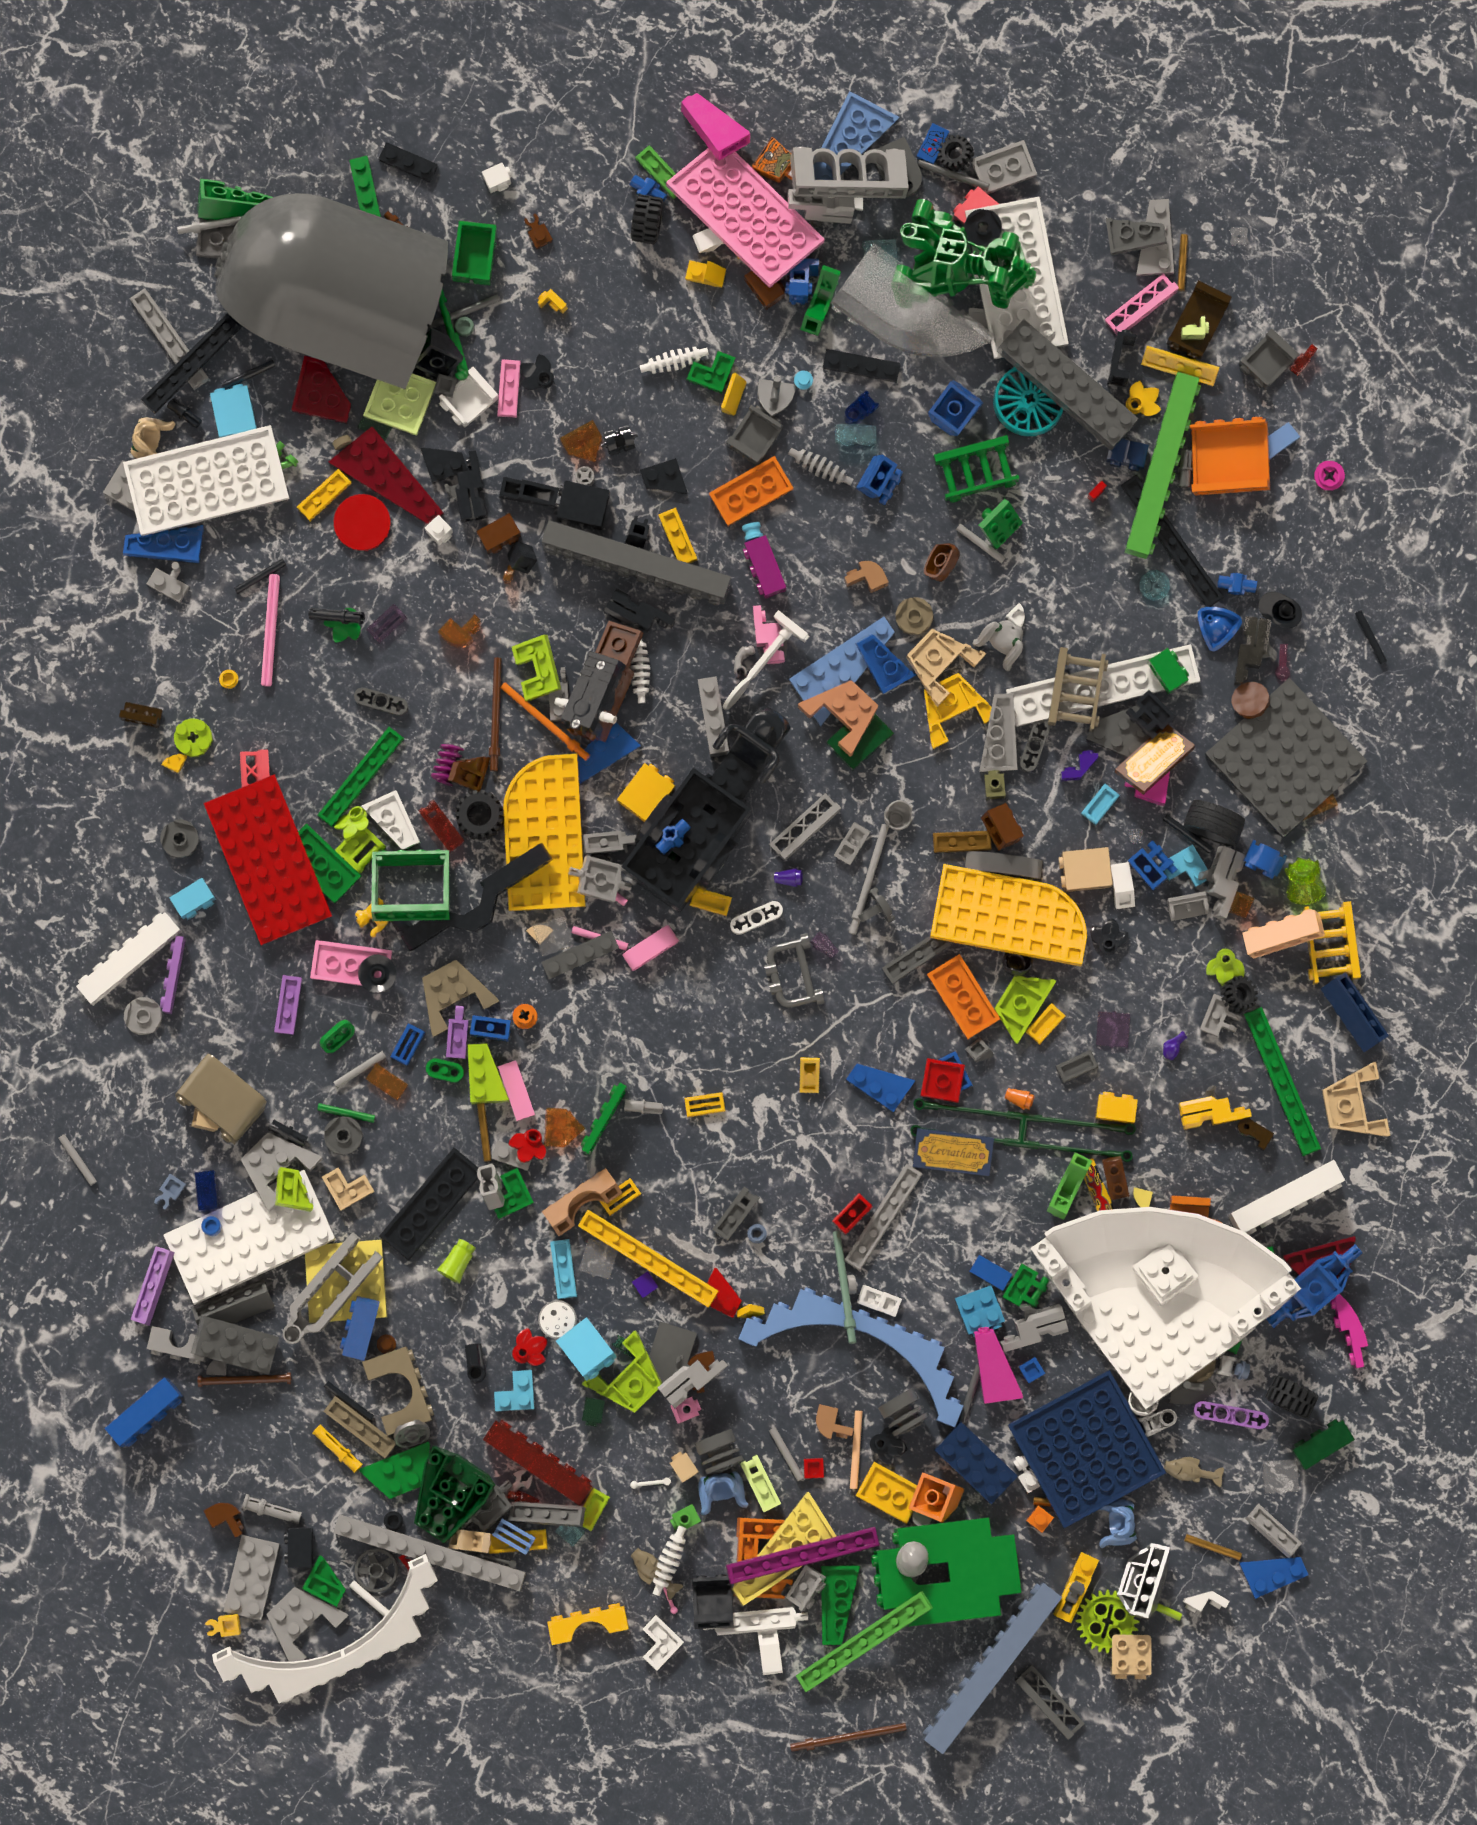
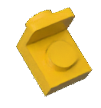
(556, 302)

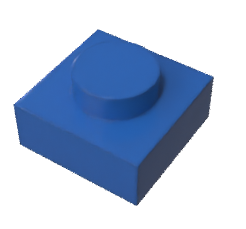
(1031, 1370)

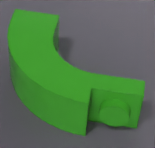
(1069, 1186)

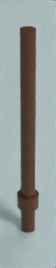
(494, 751)
(809, 1743)

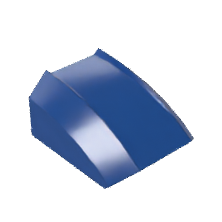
(954, 408)

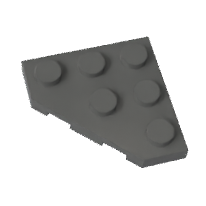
(1119, 733)

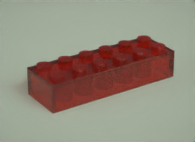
(538, 1463)

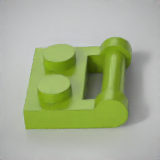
(352, 847)

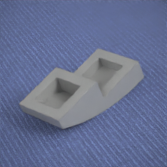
(852, 843)

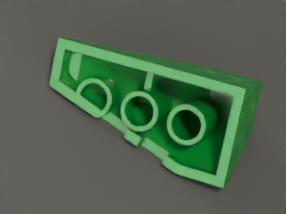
(223, 202)

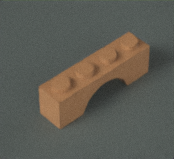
(598, 1188)

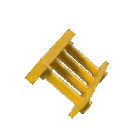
(1349, 950)

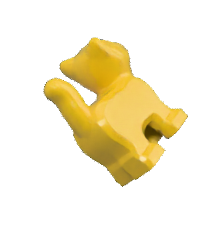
(364, 916)

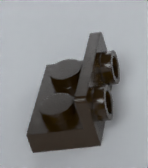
(141, 714)

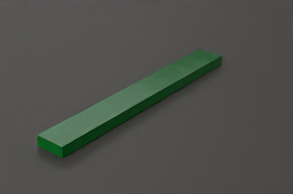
(1282, 1081)

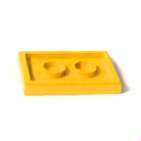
(888, 1492)

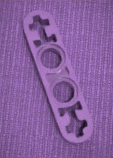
(1230, 1417)

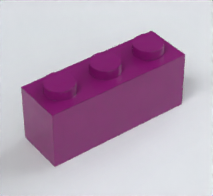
(764, 567)

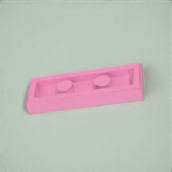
(509, 388)
(516, 1090)

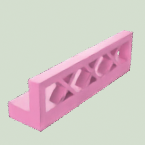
(1146, 308)

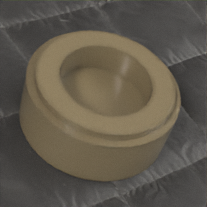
(342, 442)

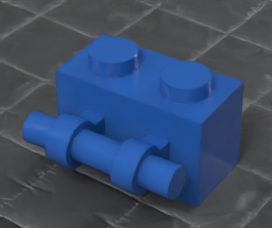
(877, 476)
(1148, 869)

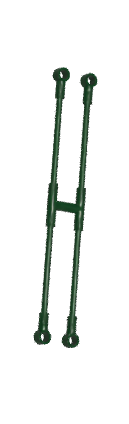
(1024, 1118)

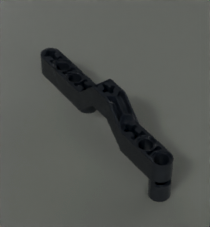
(482, 915)

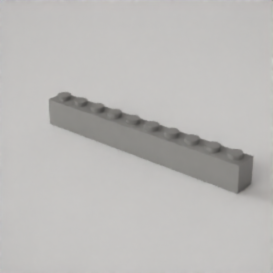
(436, 1554)

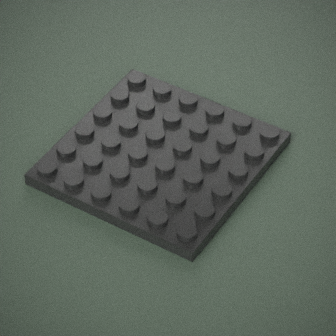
(1286, 758)

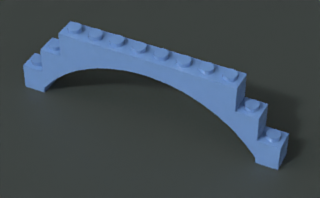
(817, 1310)

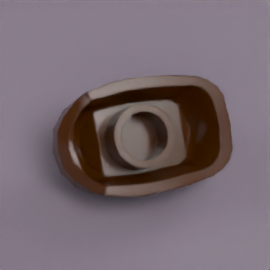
(941, 561)

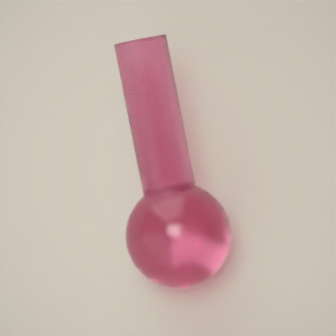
(1282, 671)

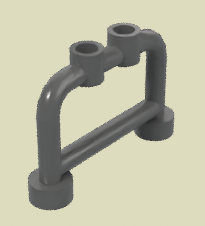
(775, 986)

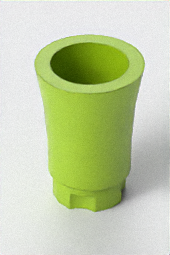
(457, 1261)

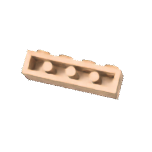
(1283, 934)

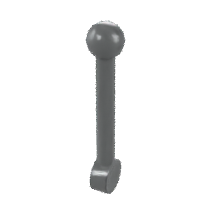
(512, 1563)

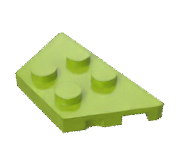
(1021, 1003)

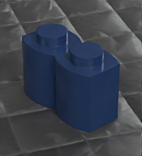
(1128, 454)

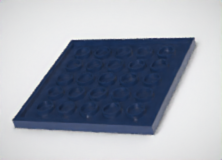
(1086, 1449)

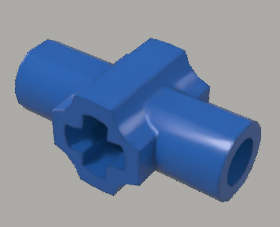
(647, 187)
(1237, 584)
(676, 831)

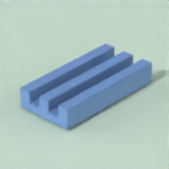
(499, 1528)

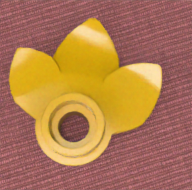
(1144, 398)

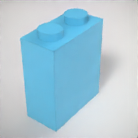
(233, 410)
(586, 1349)

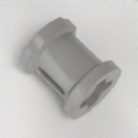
(1226, 1366)

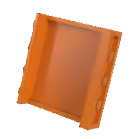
(1230, 456)

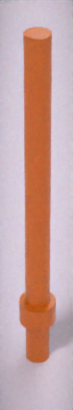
(572, 745)

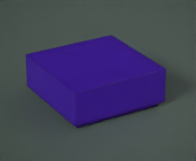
(645, 1284)

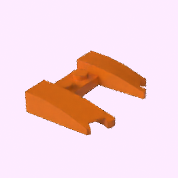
(748, 1533)

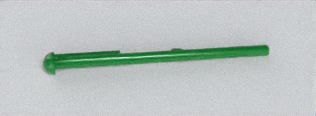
(462, 370)

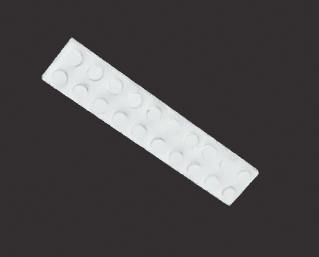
(1120, 683)

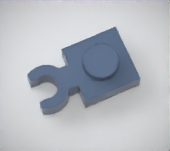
(172, 1189)

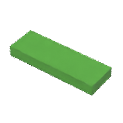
(656, 168)

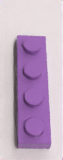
(171, 982)
(152, 1285)

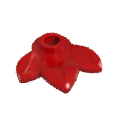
(526, 1147)
(531, 1346)

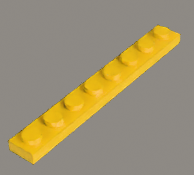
(648, 1258)

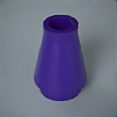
(789, 877)

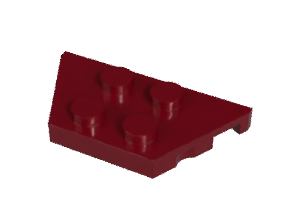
(1303, 1259)

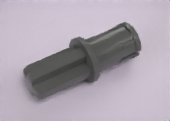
(1185, 469)

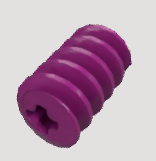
(448, 757)

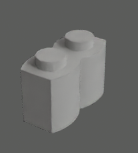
(490, 1186)

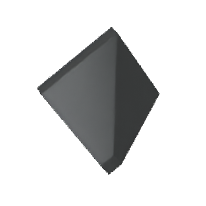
(979, 1050)

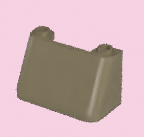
(222, 1098)

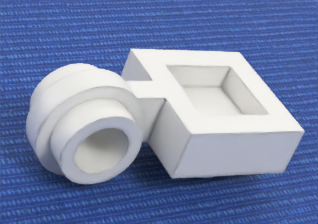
(1027, 1478)

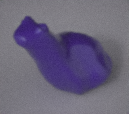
(1172, 1047)

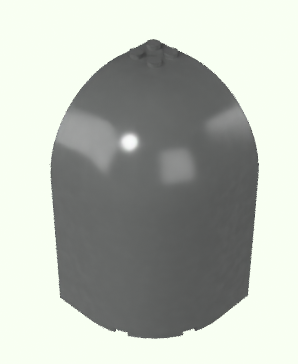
(333, 283)

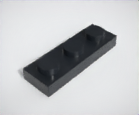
(408, 162)

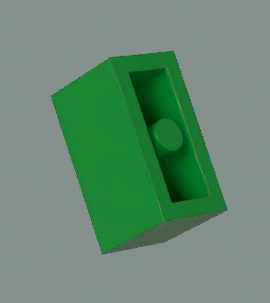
(1168, 670)

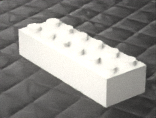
(1287, 1197)

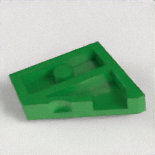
(324, 1583)

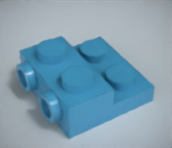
(980, 1310)

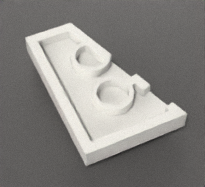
(393, 819)

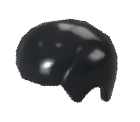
(1016, 964)

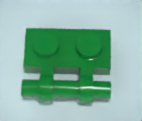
(1021, 1284)

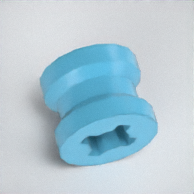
(752, 531)

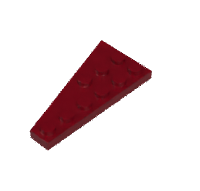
(379, 469)

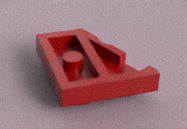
(726, 1300)

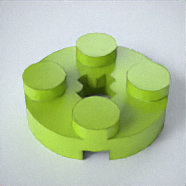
(184, 731)

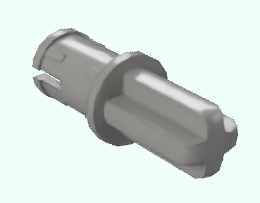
(643, 1106)

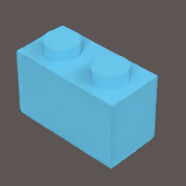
(193, 899)

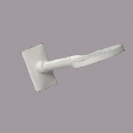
(788, 629)

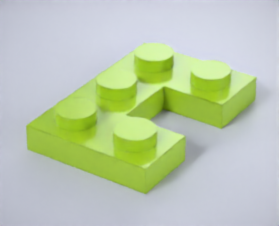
(540, 653)

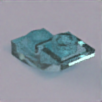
(855, 434)

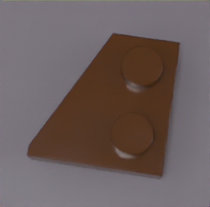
(469, 772)

